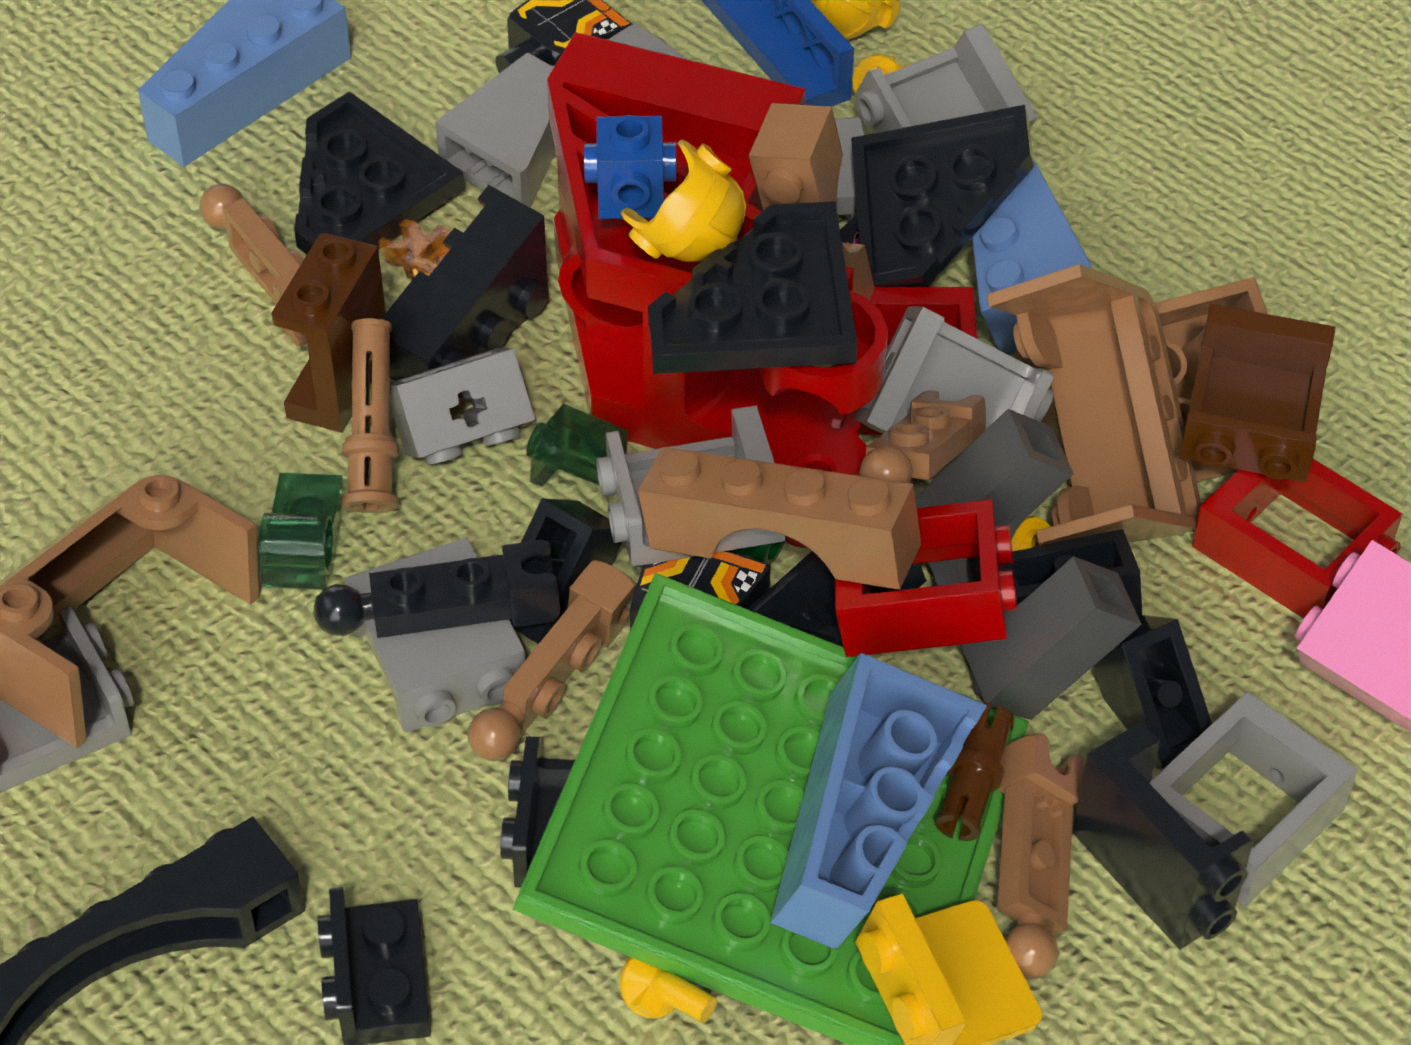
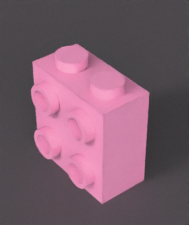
(1365, 633)

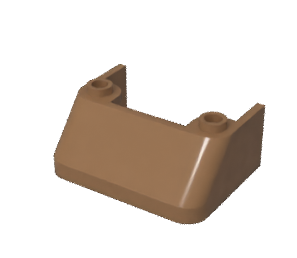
(1110, 401)
(87, 557)

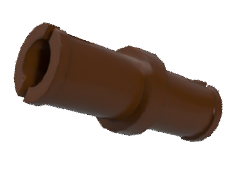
(975, 775)

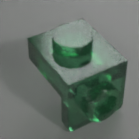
(569, 443)

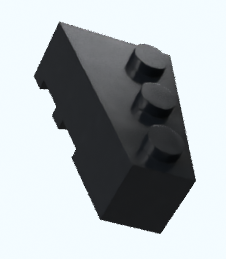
(476, 292)

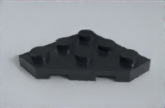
(366, 176)
(933, 188)
(762, 301)

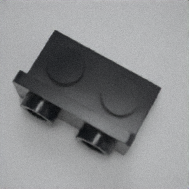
(377, 970)

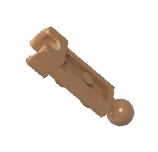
(253, 242)
(925, 438)
(592, 619)
(1036, 849)

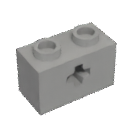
(424, 400)

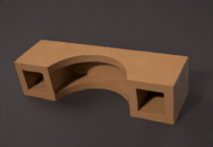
(800, 162)
(854, 523)

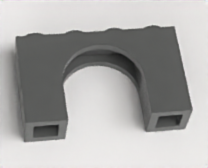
(1069, 617)

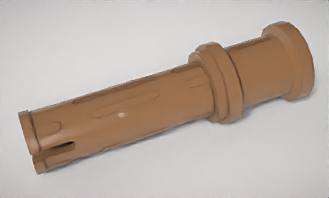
(377, 448)

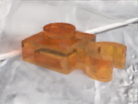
(416, 250)

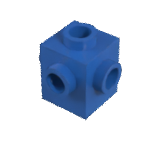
(629, 154)

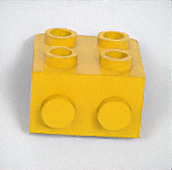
(946, 974)

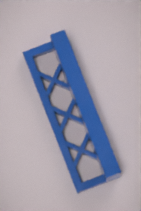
(792, 45)

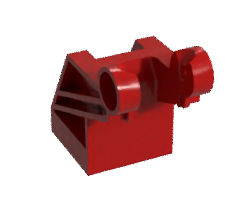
(613, 280)

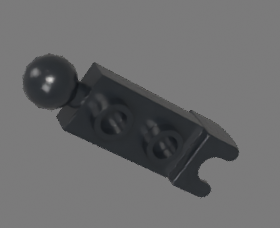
(448, 594)

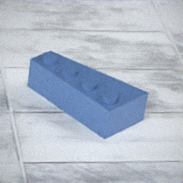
(239, 70)
(1021, 243)
(868, 787)

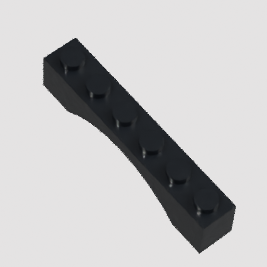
(212, 897)

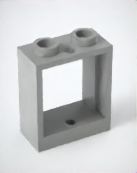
(1284, 757)

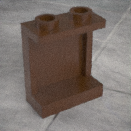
(329, 292)
(1258, 393)

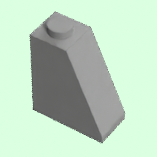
(503, 131)

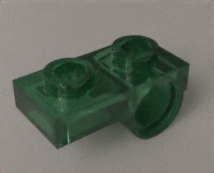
(300, 531)

